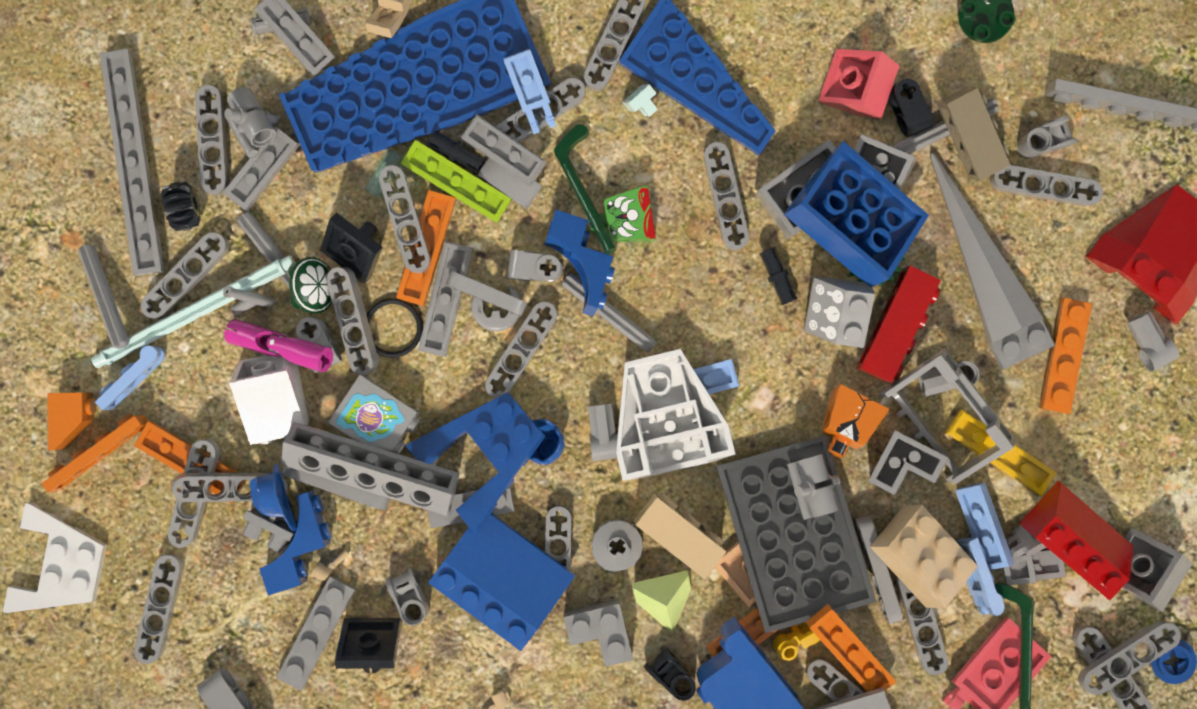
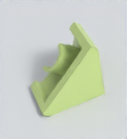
(664, 597)

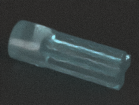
(373, 185)

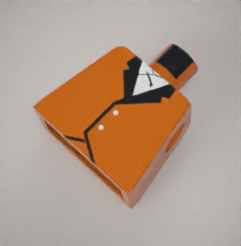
(850, 419)

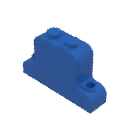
(743, 675)

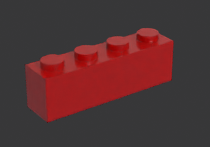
(898, 325)

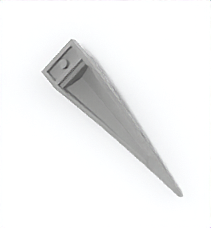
(1007, 313)

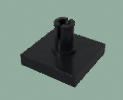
(352, 246)
(368, 644)

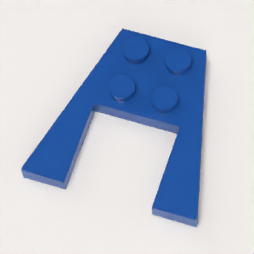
(502, 434)

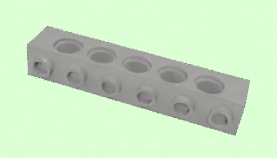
(369, 468)

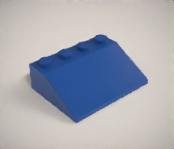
(857, 215)
(502, 580)

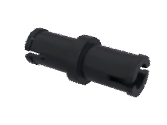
(456, 151)
(778, 276)

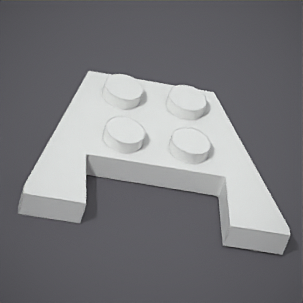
(69, 566)

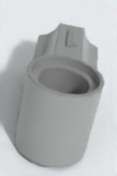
(1155, 347)
(933, 382)
(603, 435)

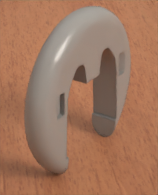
(495, 322)

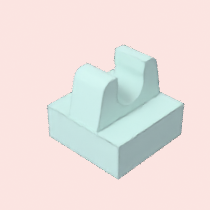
(641, 100)

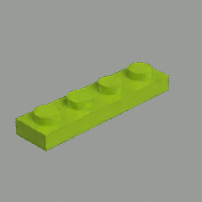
(456, 181)

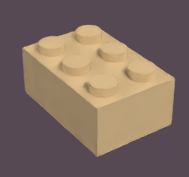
(680, 534)
(924, 556)

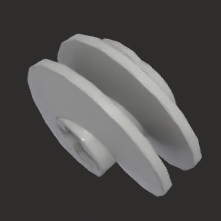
(620, 559)

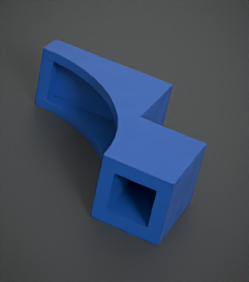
(569, 237)
(310, 535)

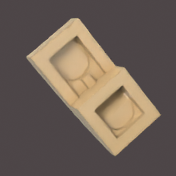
(388, 17)

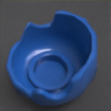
(552, 444)

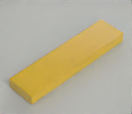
(1014, 463)

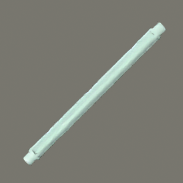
(192, 312)

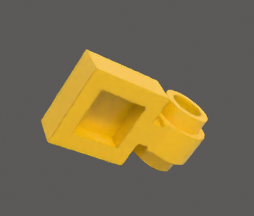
(787, 644)

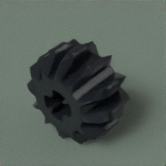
(180, 206)

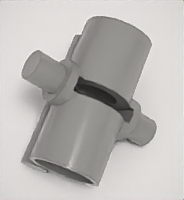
(249, 121)
(813, 487)

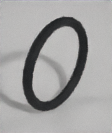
(418, 321)

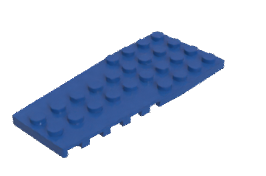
(411, 84)

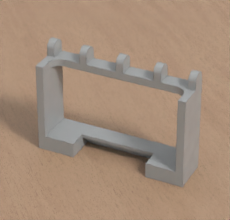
(953, 374)

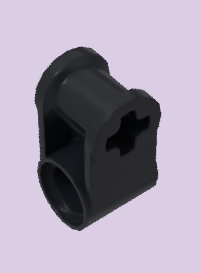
(911, 110)
(670, 673)

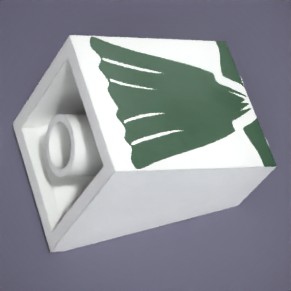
(268, 397)

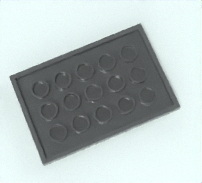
(790, 560)

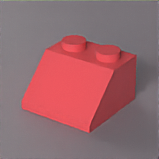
(859, 82)

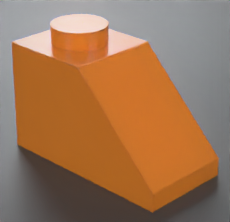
(68, 417)

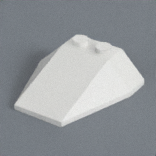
(667, 419)

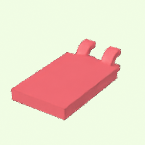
(993, 671)

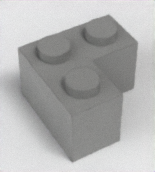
(887, 160)
(905, 455)
(601, 622)

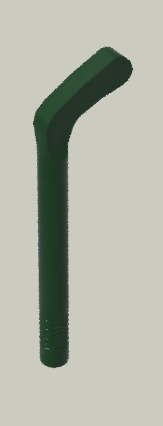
(561, 152)
(1026, 605)

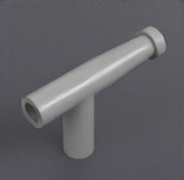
(248, 299)

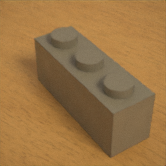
(974, 133)

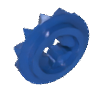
(1182, 669)

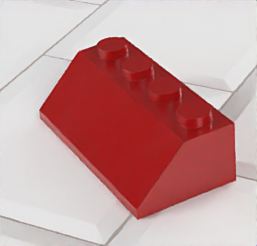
(1081, 539)

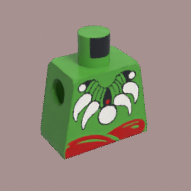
(629, 216)

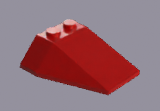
(1156, 251)

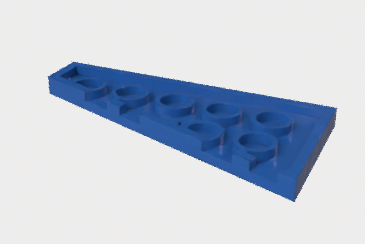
(686, 69)

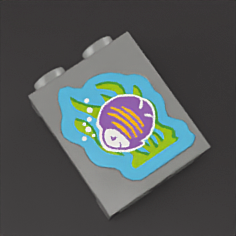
(375, 416)

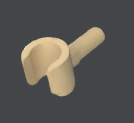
(323, 572)
(500, 699)

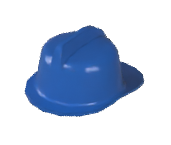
(271, 497)

